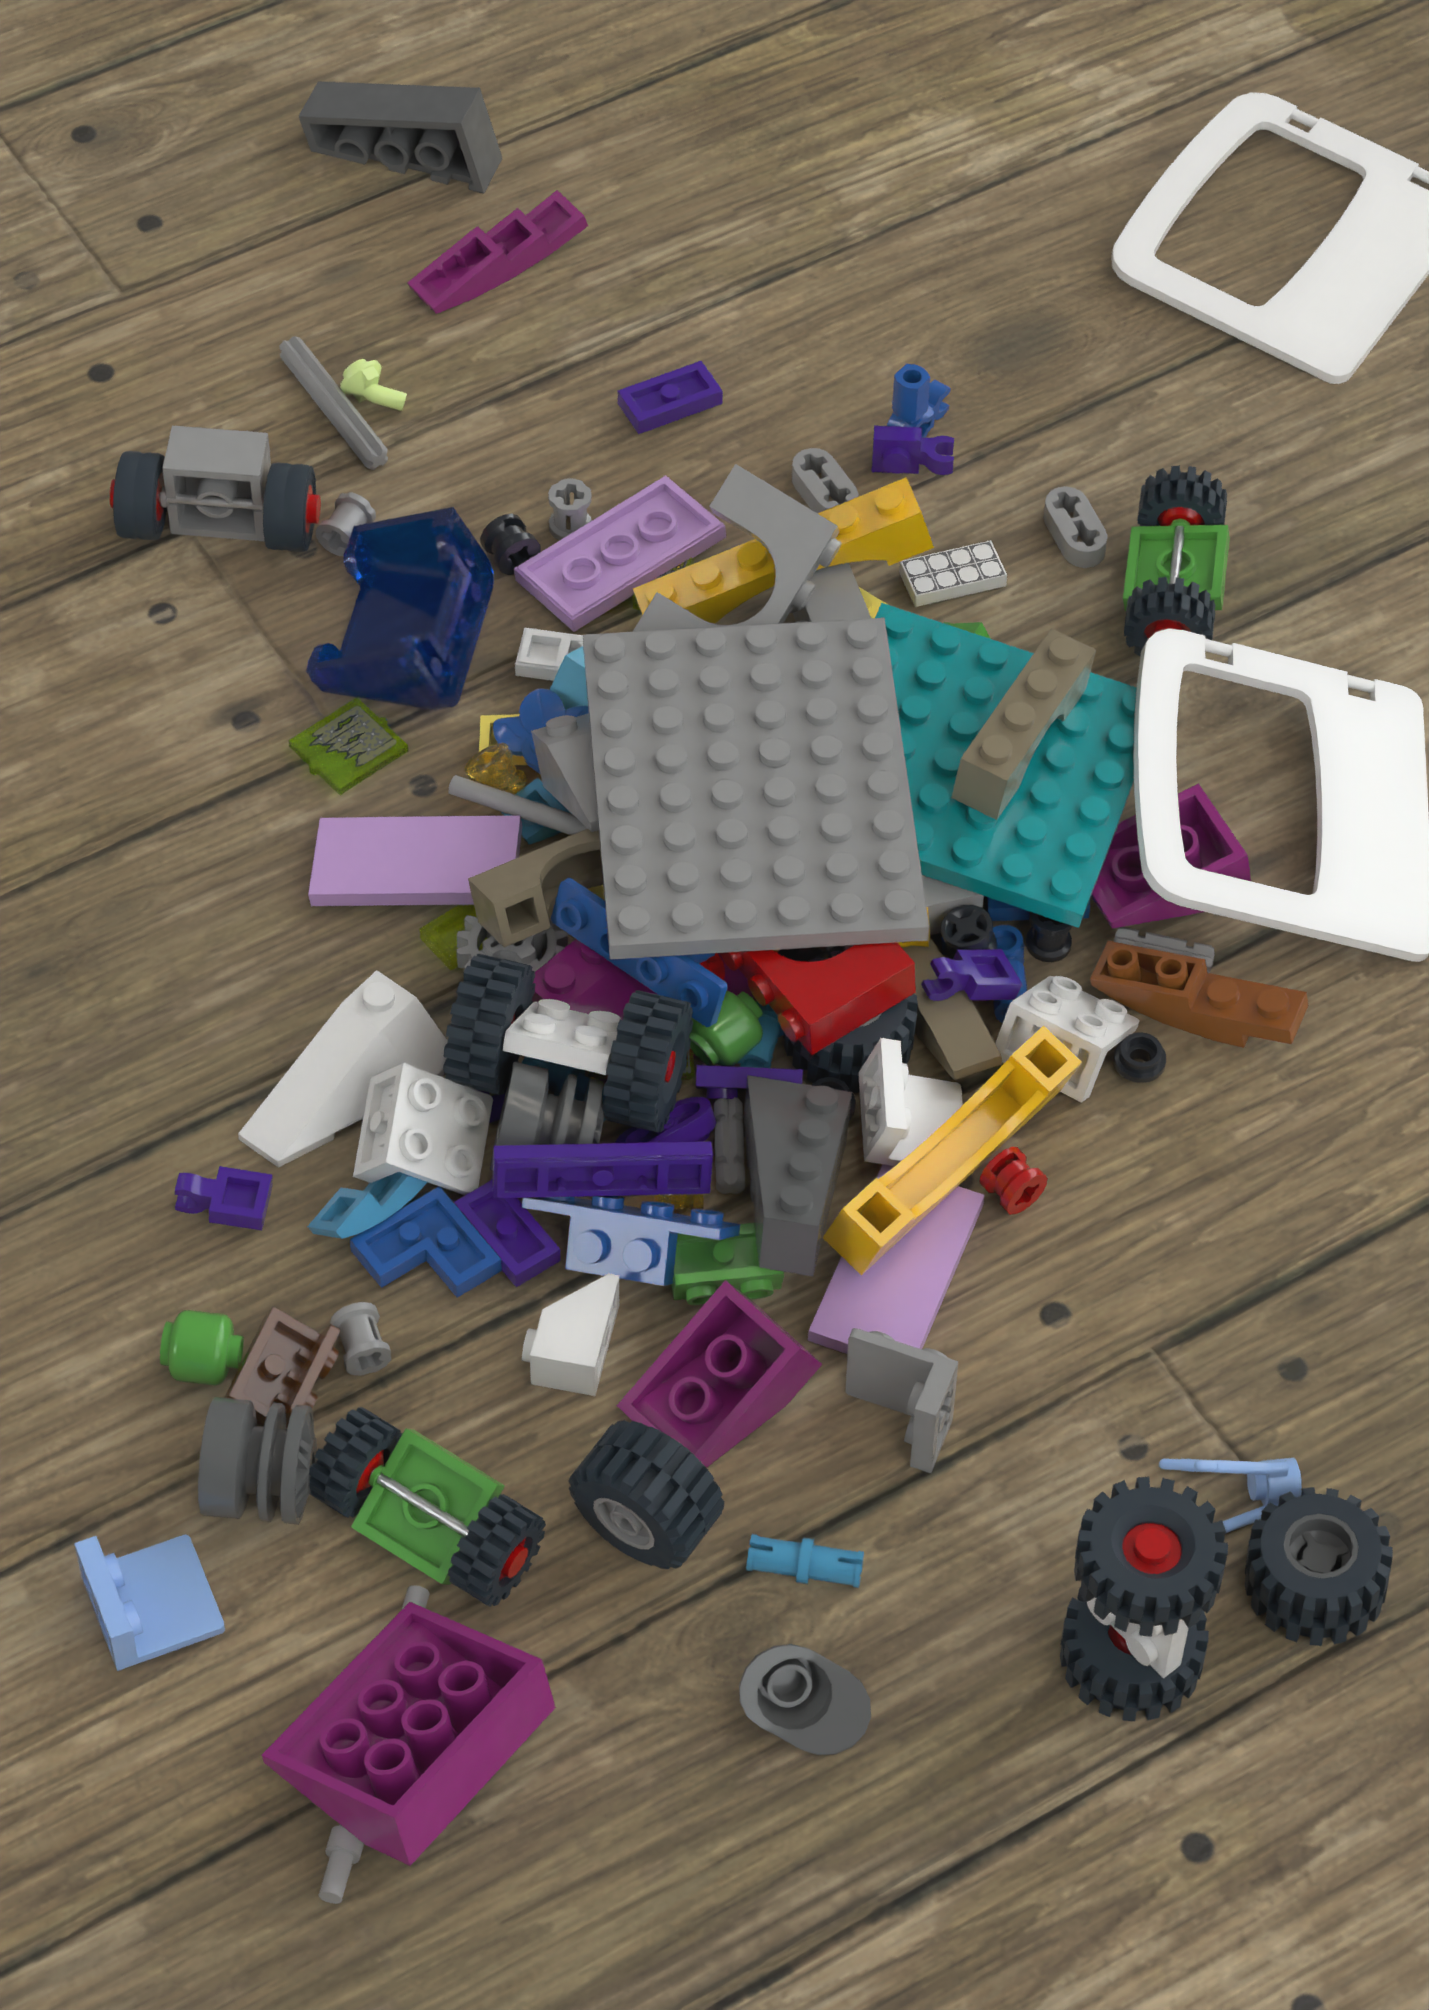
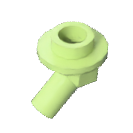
(362, 382)

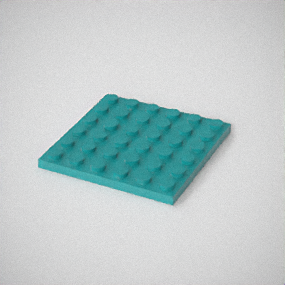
(1071, 798)

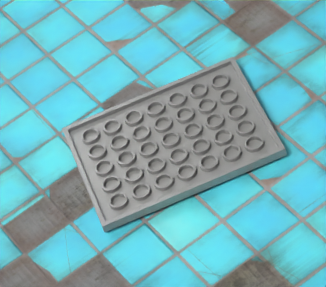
(751, 789)

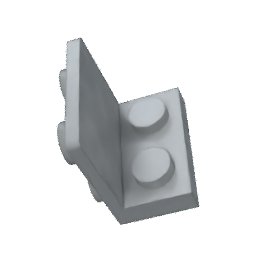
(908, 1382)

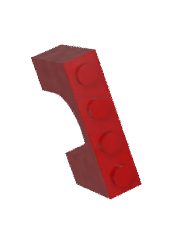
(829, 996)

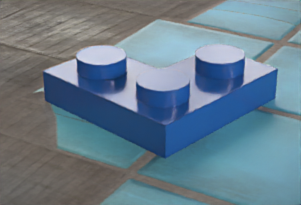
(431, 1232)

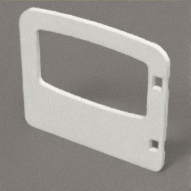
(1345, 290)
(1368, 792)

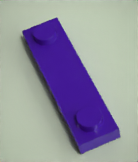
(602, 1169)

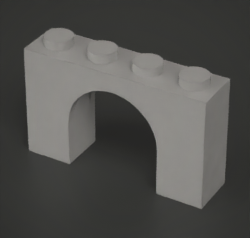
(787, 529)

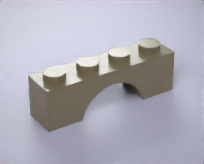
(1005, 744)
(521, 894)

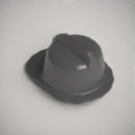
(805, 1699)

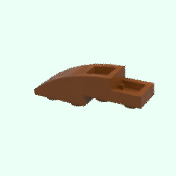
(1187, 997)

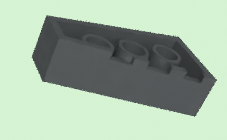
(405, 127)
(794, 1163)

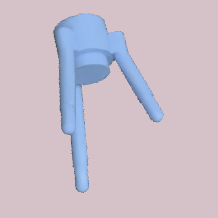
(1264, 1480)

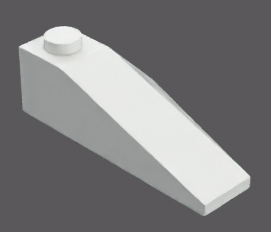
(331, 1078)

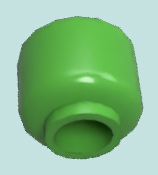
(732, 1035)
(200, 1347)

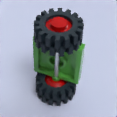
(1176, 556)
(426, 1506)

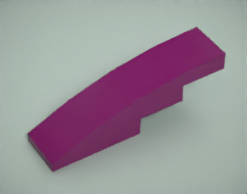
(492, 258)

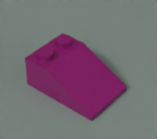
(1208, 845)
(720, 1376)

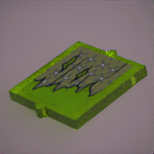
(348, 746)

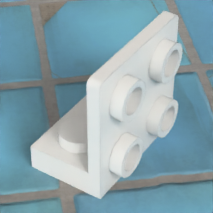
(1076, 1019)
(899, 1107)
(423, 1129)

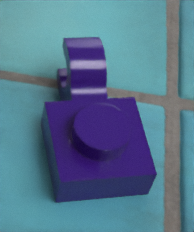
(904, 449)
(980, 972)
(232, 1198)

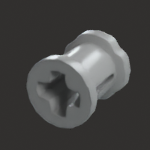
(560, 501)
(349, 512)
(361, 1338)

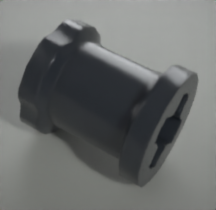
(1048, 938)

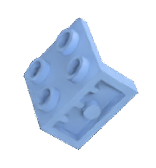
(149, 1599)

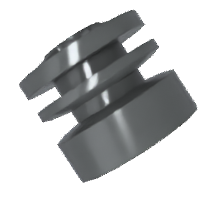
(542, 1118)
(255, 1460)

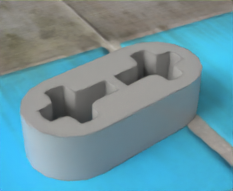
(816, 490)
(1083, 524)

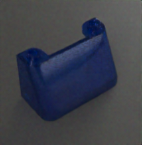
(414, 612)

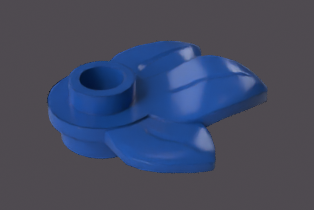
(534, 713)

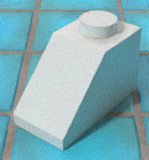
(574, 1338)

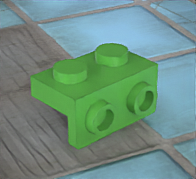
(706, 1263)

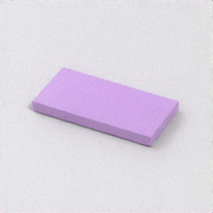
(619, 552)
(407, 858)
(906, 1284)

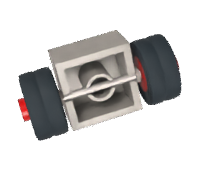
(217, 488)

